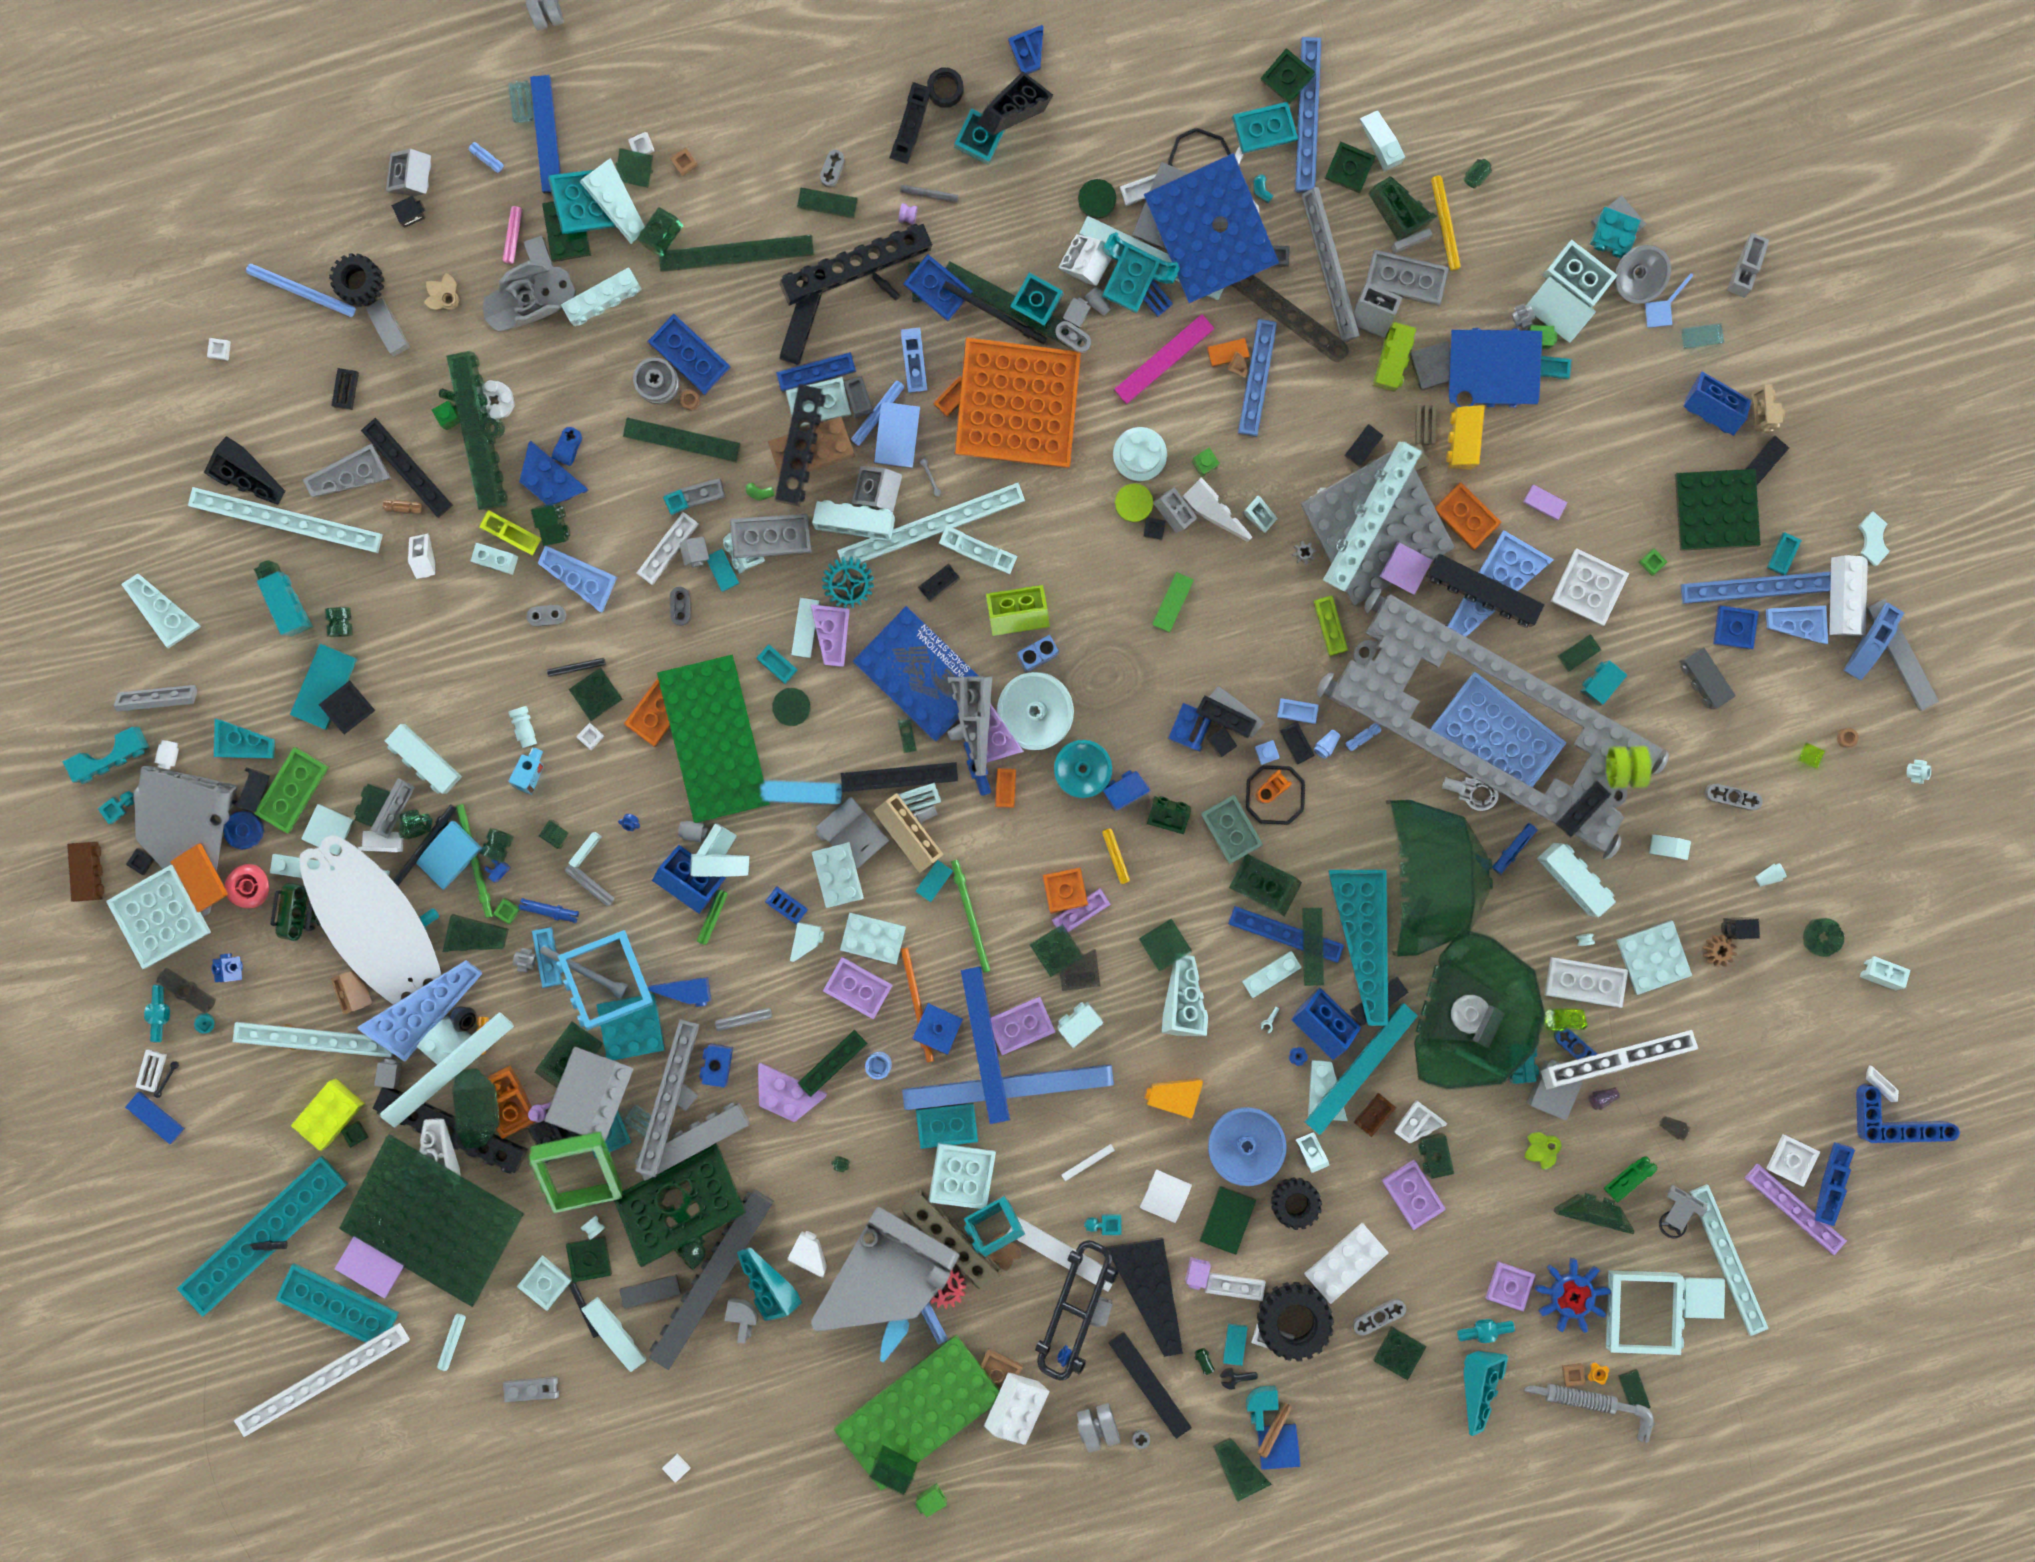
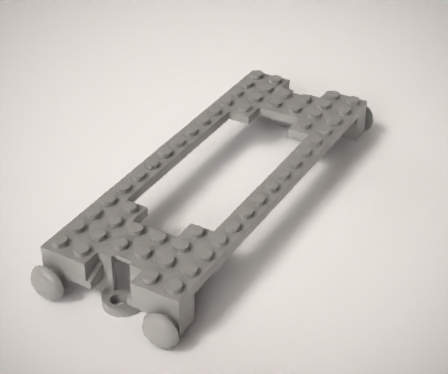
(1378, 693)

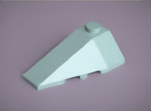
(1184, 1005)

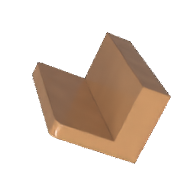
(351, 992)

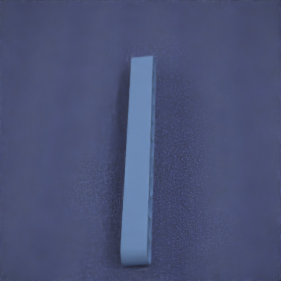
(1013, 1085)

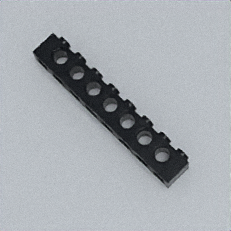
(867, 266)
(514, 1151)

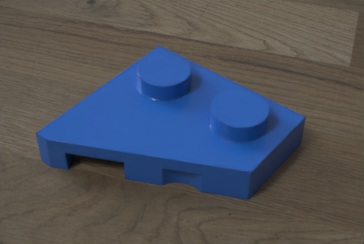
(1028, 49)

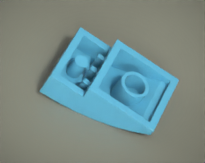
(448, 855)
(893, 1335)

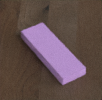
(1072, 918)

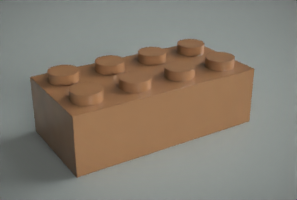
(831, 446)

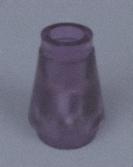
(1603, 1098)

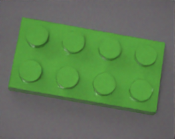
(291, 790)

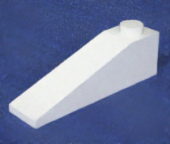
(438, 1145)

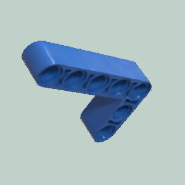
(1898, 1134)

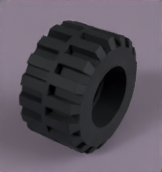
(343, 272)
(1300, 1219)

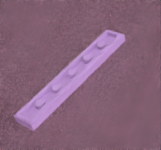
(1795, 1209)

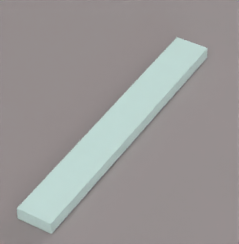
(1098, 230)
(308, 1039)
(446, 1070)
(1730, 1263)

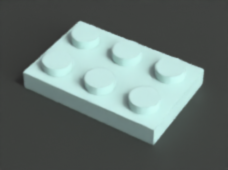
(837, 875)
(873, 938)

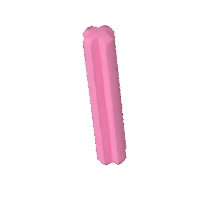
(512, 235)

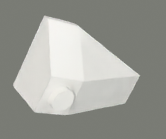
(1205, 503)

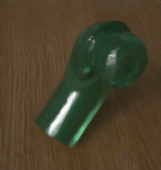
(448, 395)

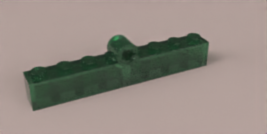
(476, 430)

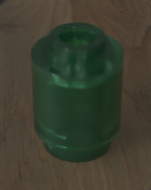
(1478, 173)

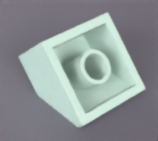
(442, 1040)

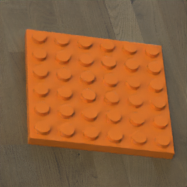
(1017, 403)

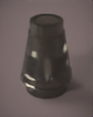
(1675, 1127)

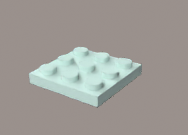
(1654, 957)
(962, 1176)

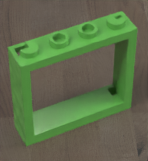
(582, 1197)

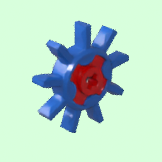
(1583, 1298)

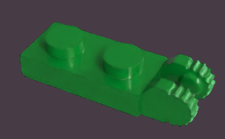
(1630, 1178)

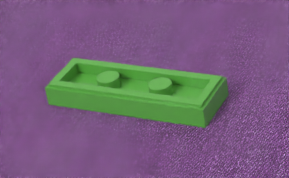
(1172, 602)

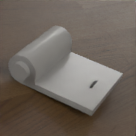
(852, 825)

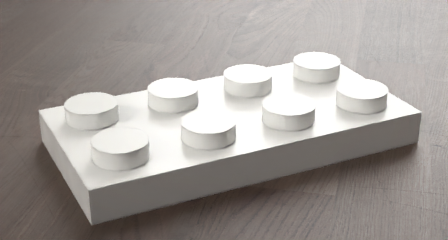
(1346, 1263)

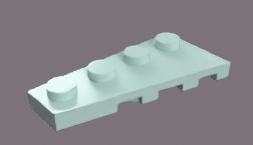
(611, 195)
(162, 614)

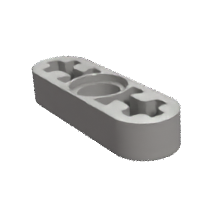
(1745, 805)
(1394, 1316)

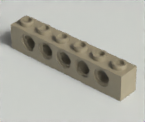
(963, 1243)

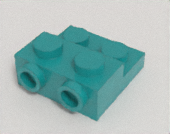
(1614, 232)

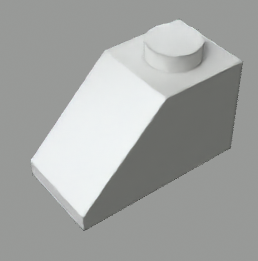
(421, 556)

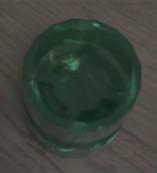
(338, 622)
(496, 845)

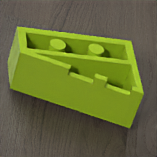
(1394, 357)

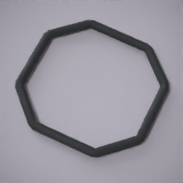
(1200, 131)
(1274, 821)

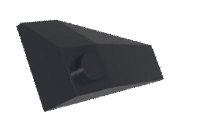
(236, 466)

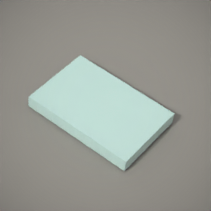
(1561, 309)
(835, 403)

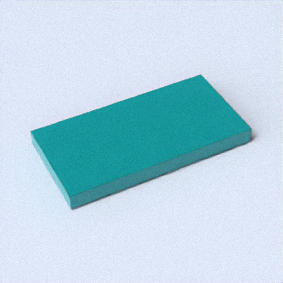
(326, 675)

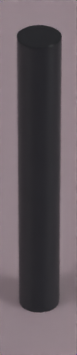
(576, 667)
(581, 1303)

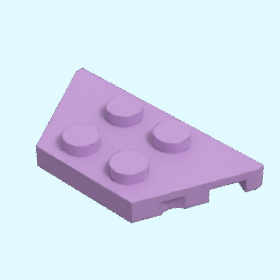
(783, 1094)

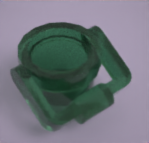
(413, 824)

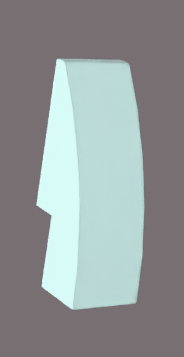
(719, 865)

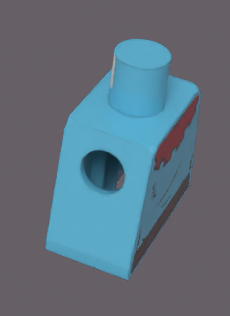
(525, 779)

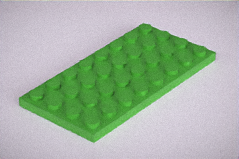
(921, 1407)

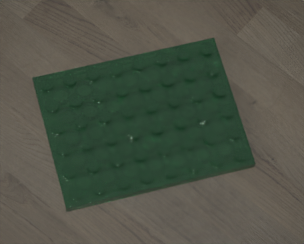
(431, 1220)

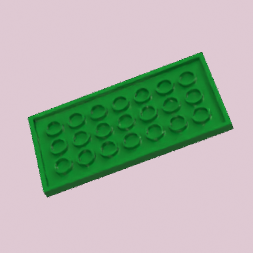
(713, 738)

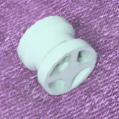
(593, 1227)

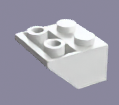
(1085, 259)

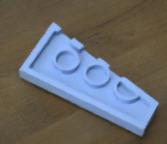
(586, 580)

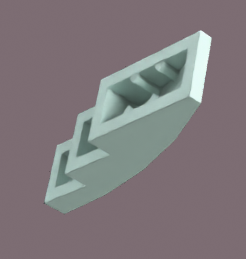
(613, 1334)

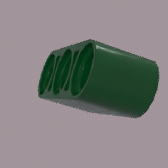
(291, 912)

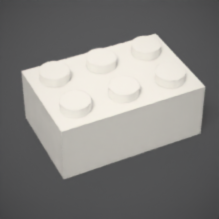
(1016, 1408)

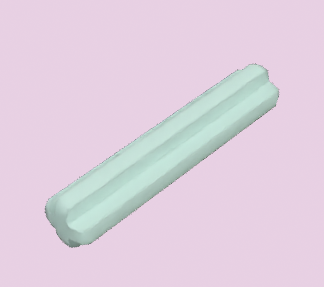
(451, 1342)

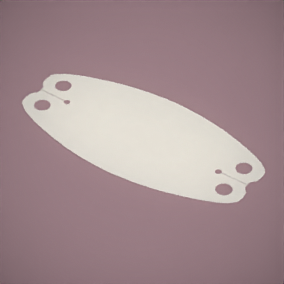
(368, 920)

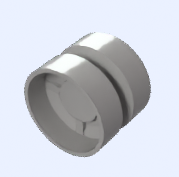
(1093, 1429)

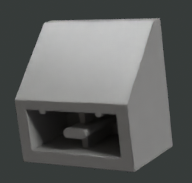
(1376, 310)

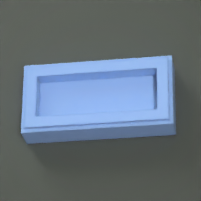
(1297, 711)

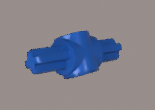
(981, 781)

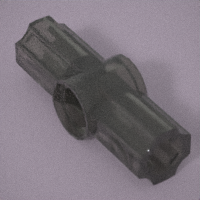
(176, 984)

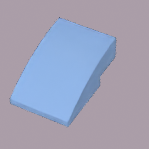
(897, 434)

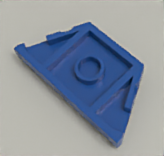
(547, 478)

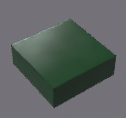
(354, 1134)

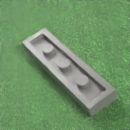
(155, 698)

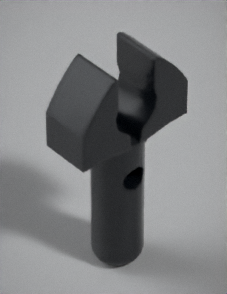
(1236, 1378)

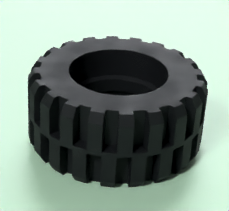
(1308, 1343)

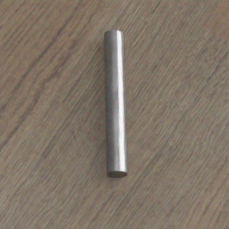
(929, 193)

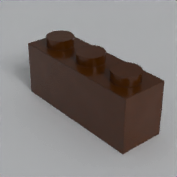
(85, 871)

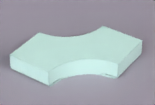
(1874, 546)

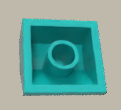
(1037, 299)

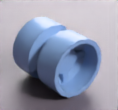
(878, 1065)

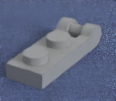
(530, 1389)

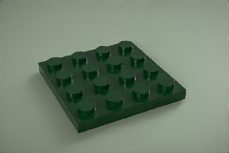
(1717, 509)

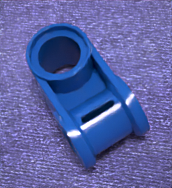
(566, 449)

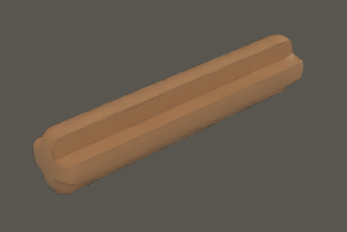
(1274, 1430)

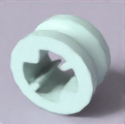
(1585, 939)

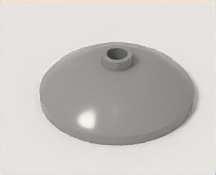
(1652, 274)

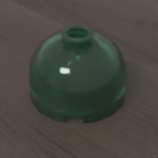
(692, 1253)

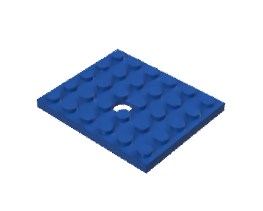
(1185, 220)

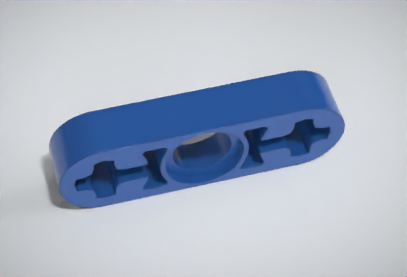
(1569, 1049)

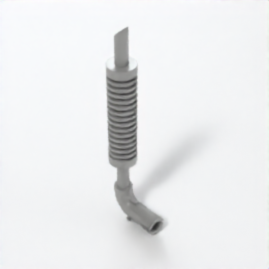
(1597, 1402)

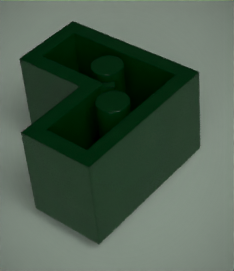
(551, 523)

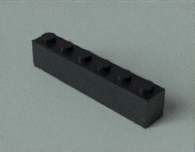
(1485, 591)

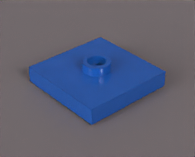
(937, 1029)

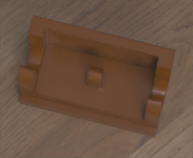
(1374, 1114)

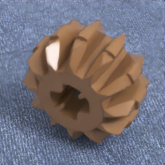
(1725, 954)

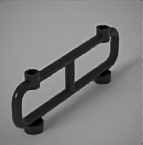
(1108, 1274)

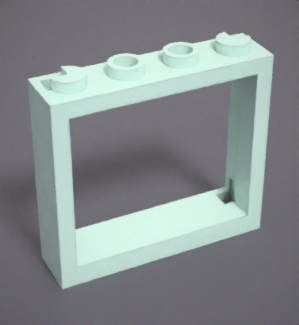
(1613, 1311)

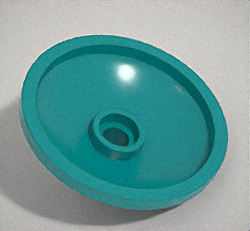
(1097, 766)

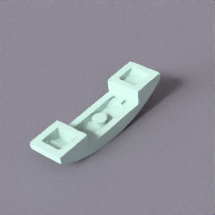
(977, 550)

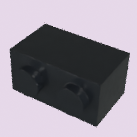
(1741, 928)

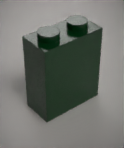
(893, 1470)

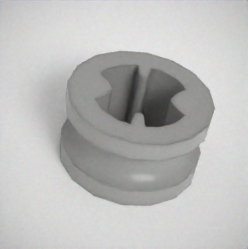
(1145, 1443)

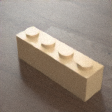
(908, 832)

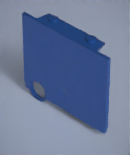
(1496, 366)

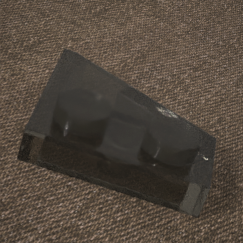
(1081, 974)

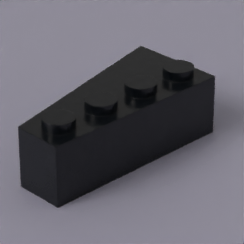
(1015, 104)

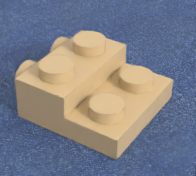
(1766, 413)

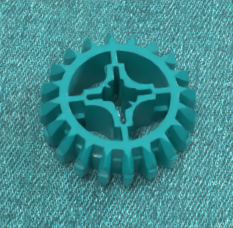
(844, 565)

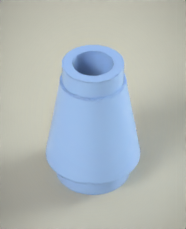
(1327, 744)

